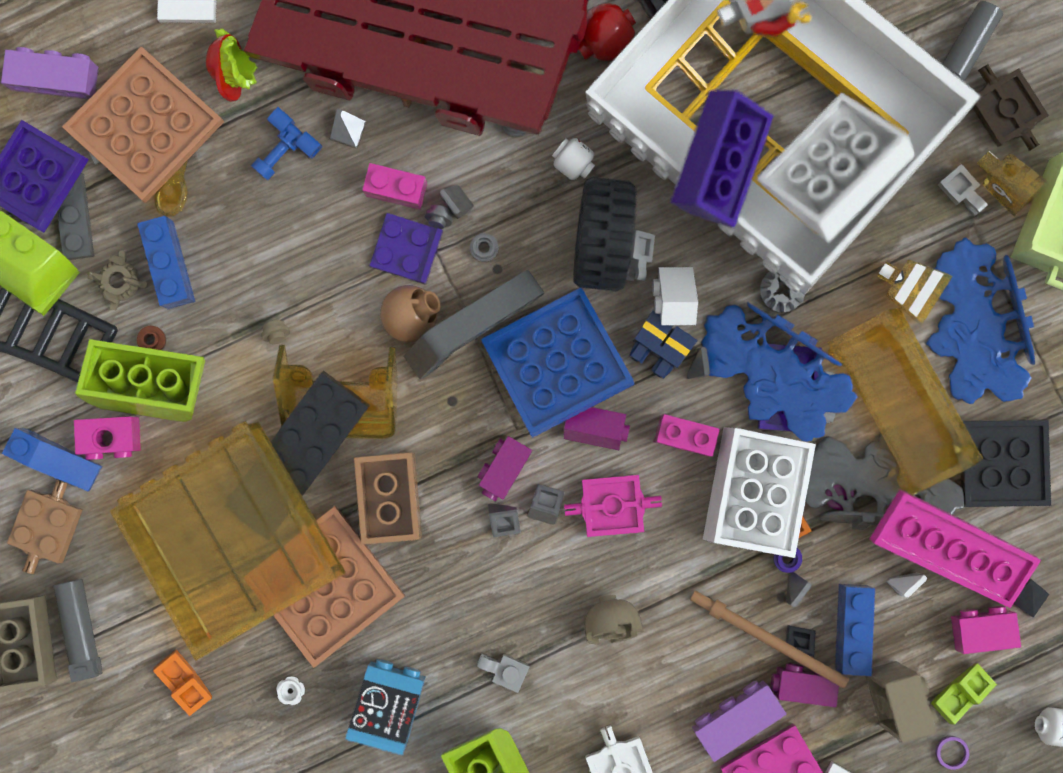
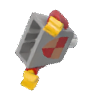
(763, 16)

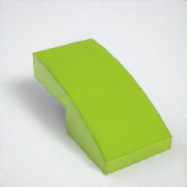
(963, 692)

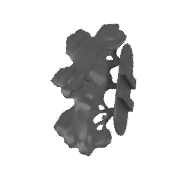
(870, 476)

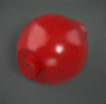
(607, 32)

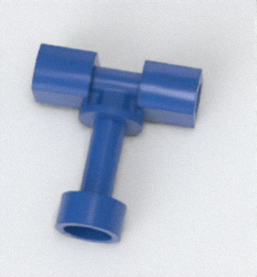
(290, 138)

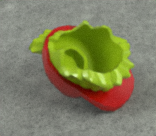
(229, 66)

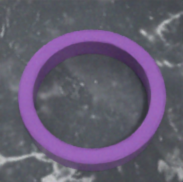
(966, 752)

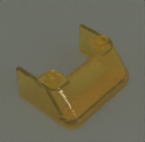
(378, 421)

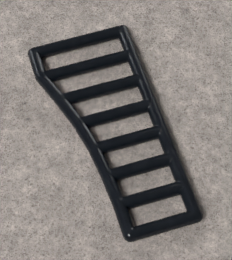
(37, 355)

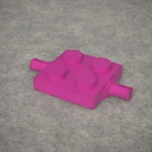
(613, 505)

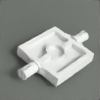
(619, 756)

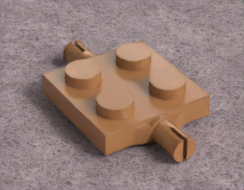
(44, 526)

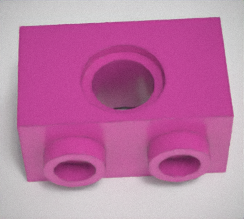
(90, 433)
(686, 435)

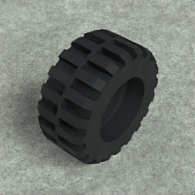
(604, 234)

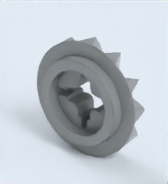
(778, 302)

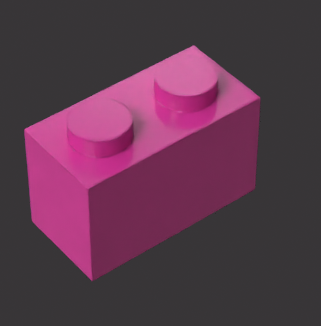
(395, 186)
(986, 630)

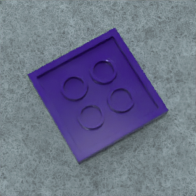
(36, 175)

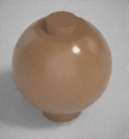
(409, 312)

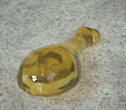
(173, 194)

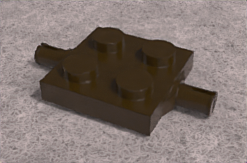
(1009, 107)

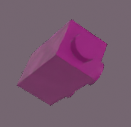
(597, 428)
(505, 468)
(803, 686)

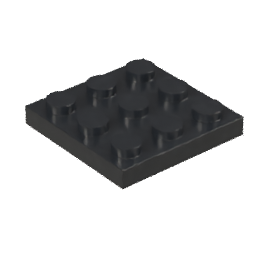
(1012, 466)

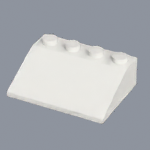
(837, 166)
(759, 492)

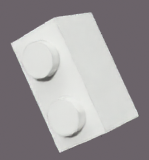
(676, 296)

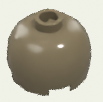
(612, 620)

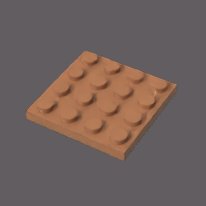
(143, 124)
(345, 605)

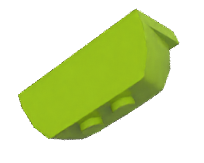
(32, 267)
(140, 380)
(486, 754)

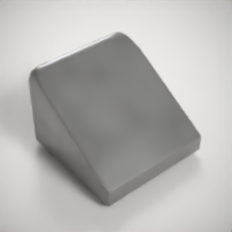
(456, 200)
(546, 504)

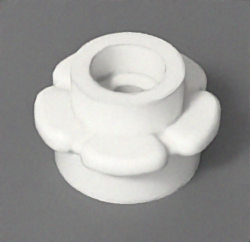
(290, 698)

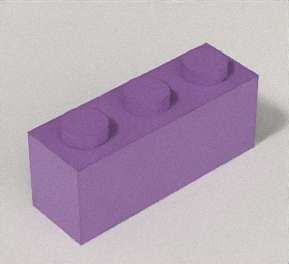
(49, 73)
(738, 719)

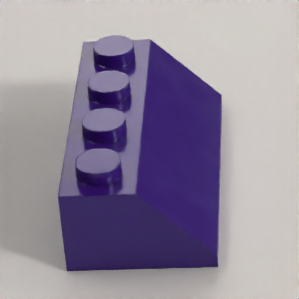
(722, 157)

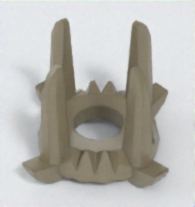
(131, 278)

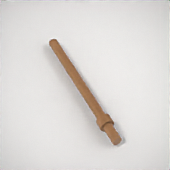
(719, 610)

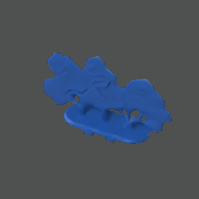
(976, 331)
(777, 376)

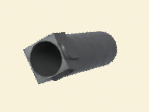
(972, 39)
(77, 630)

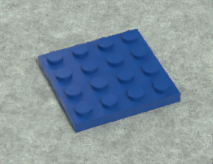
(557, 362)

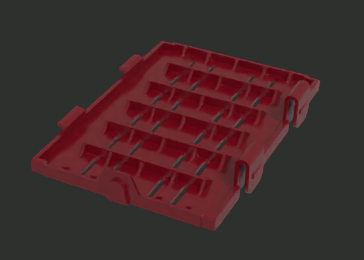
(463, 85)

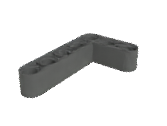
(471, 322)

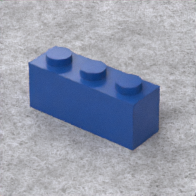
(166, 262)
(855, 629)

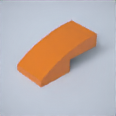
(183, 682)

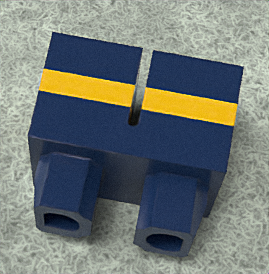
(672, 351)

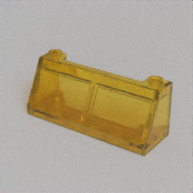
(906, 400)

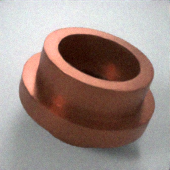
(160, 338)

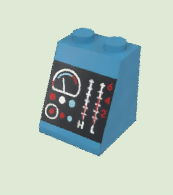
(386, 707)

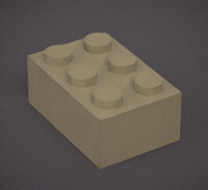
(25, 644)
(901, 702)

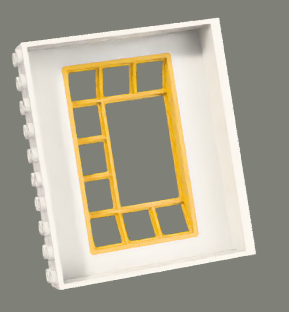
(841, 47)

